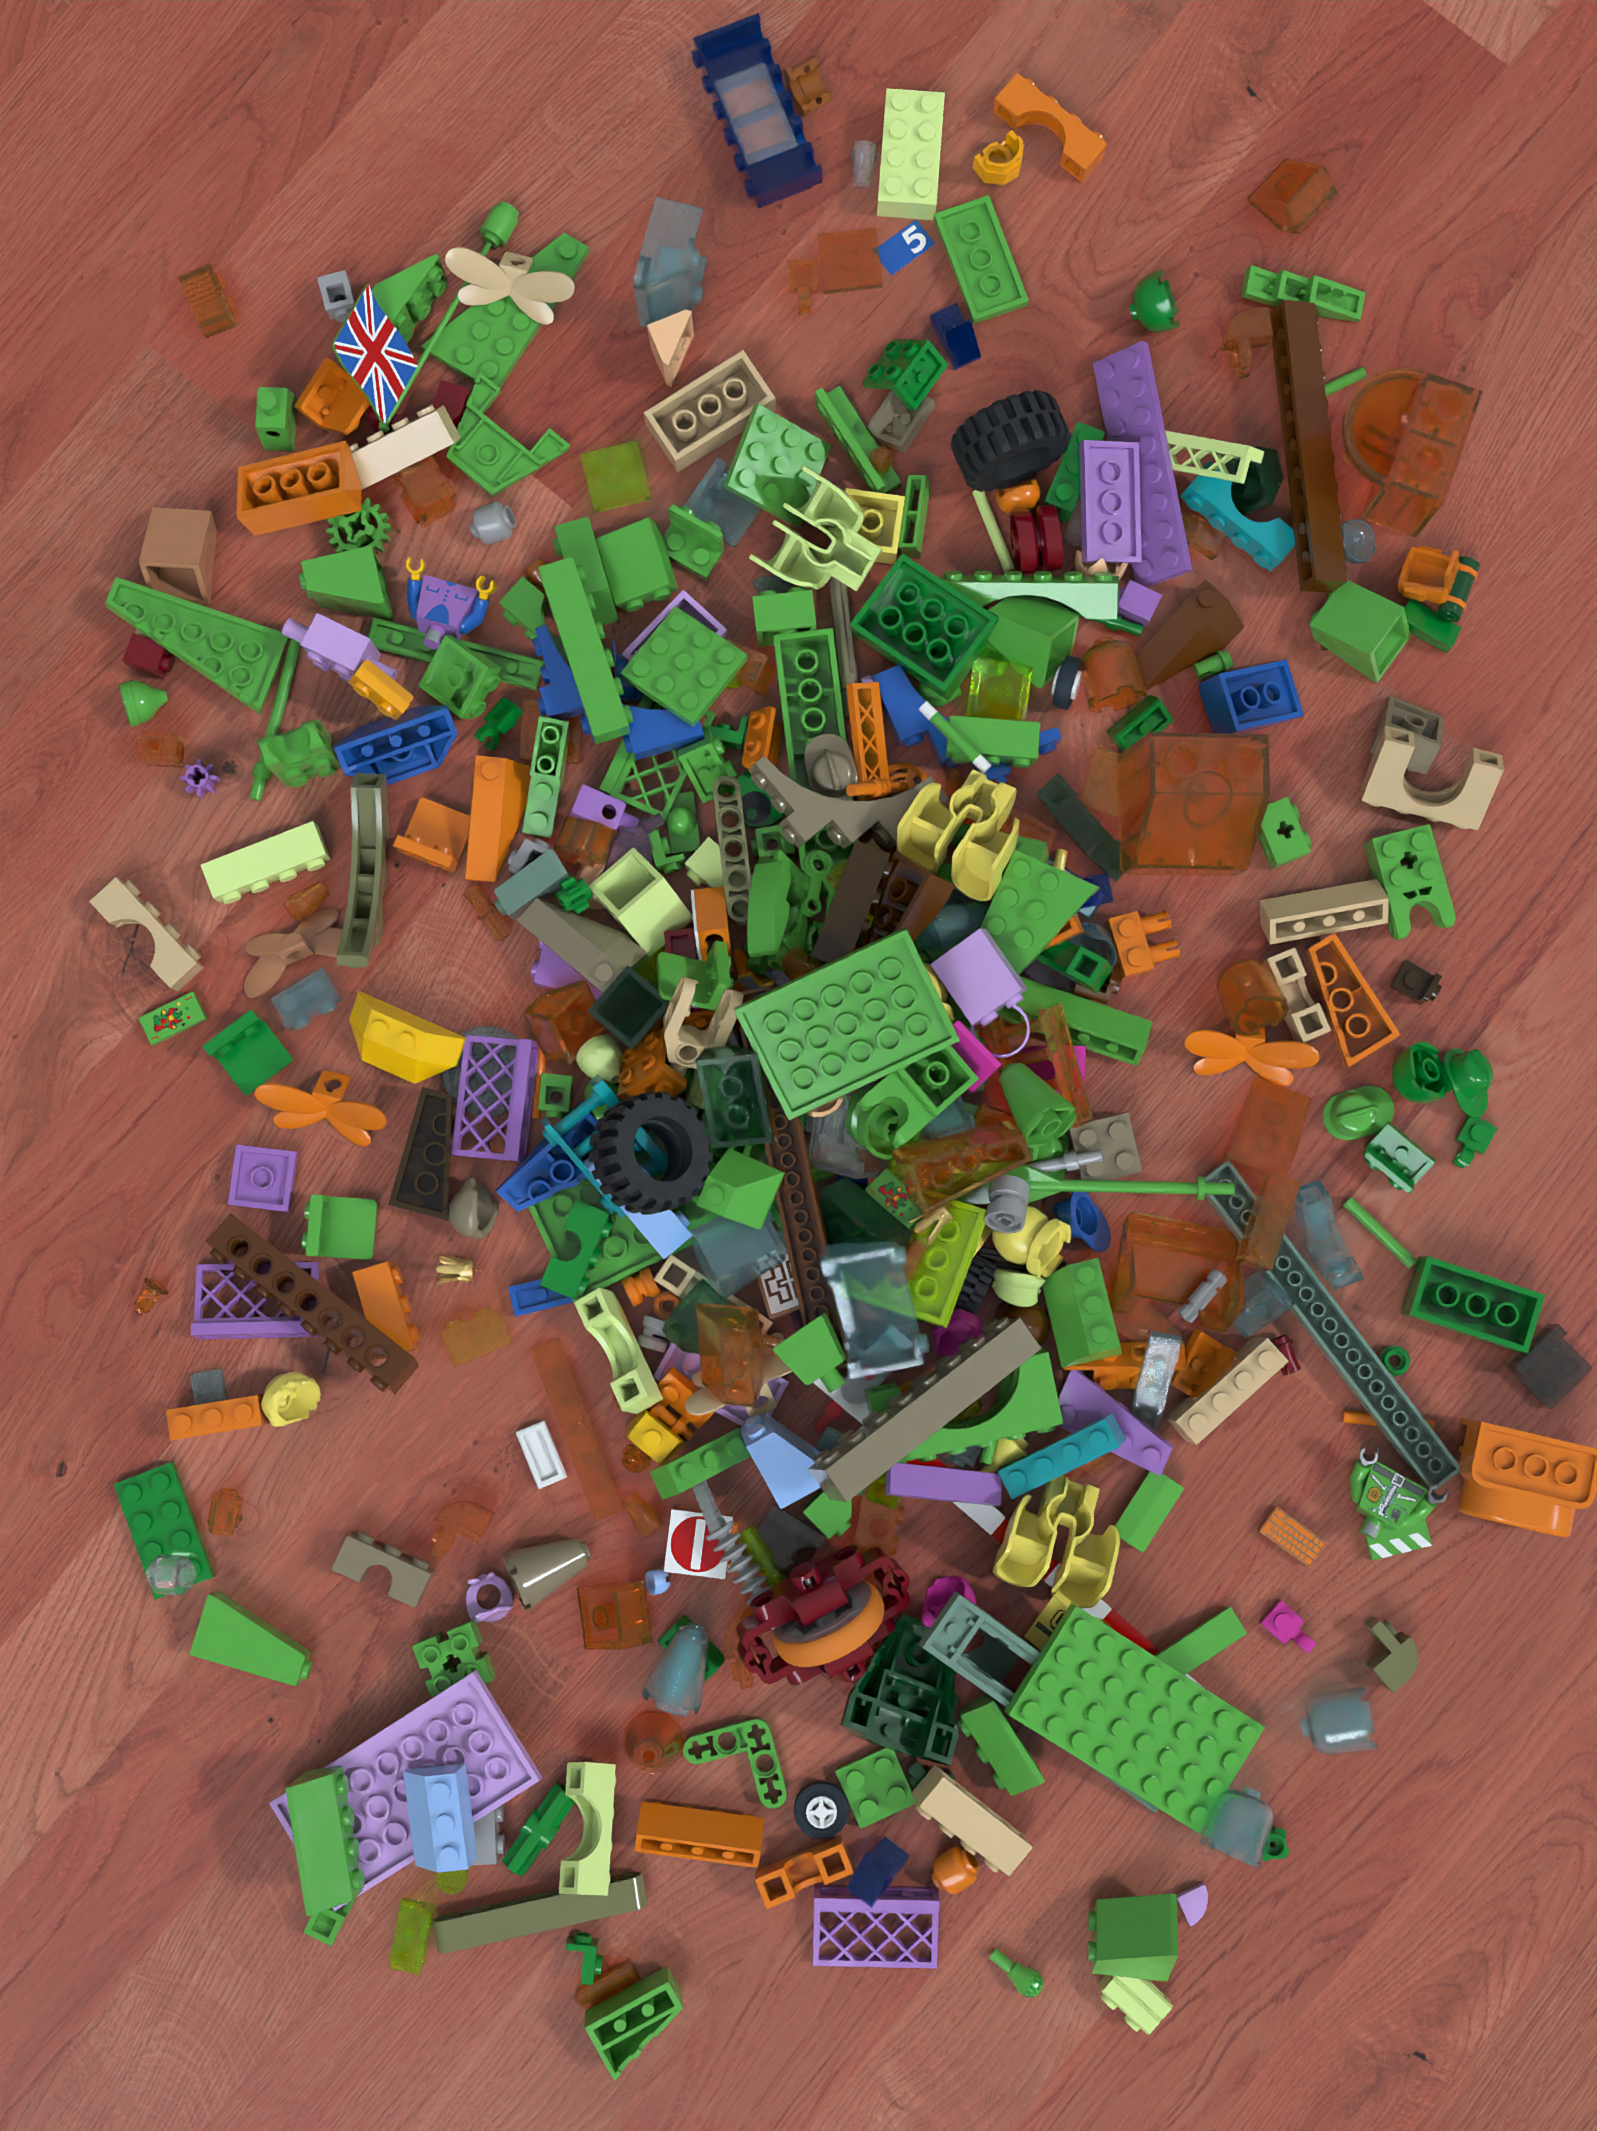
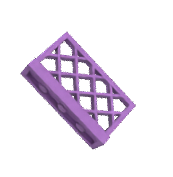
(520, 1104)
(248, 1326)
(893, 1900)

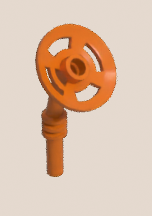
(884, 787)

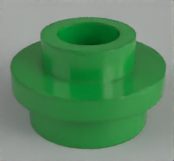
(1403, 1359)

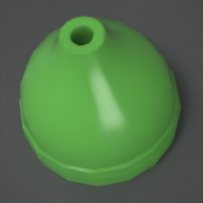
(141, 701)

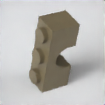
(409, 1575)

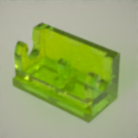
(411, 1936)

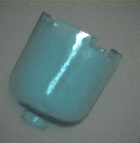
(1339, 1722)
(1240, 1825)

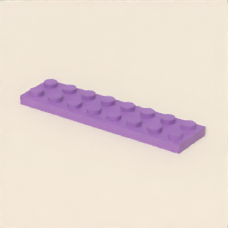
(1134, 415)

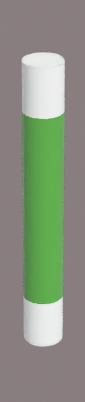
(954, 736)

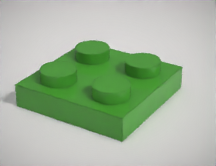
(875, 1786)

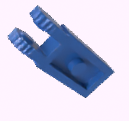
(533, 1297)

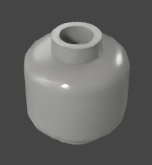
(493, 523)

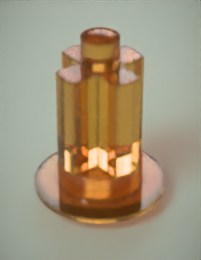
(149, 1295)

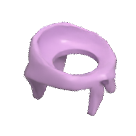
(495, 1614)

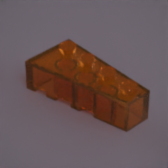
(959, 1163)

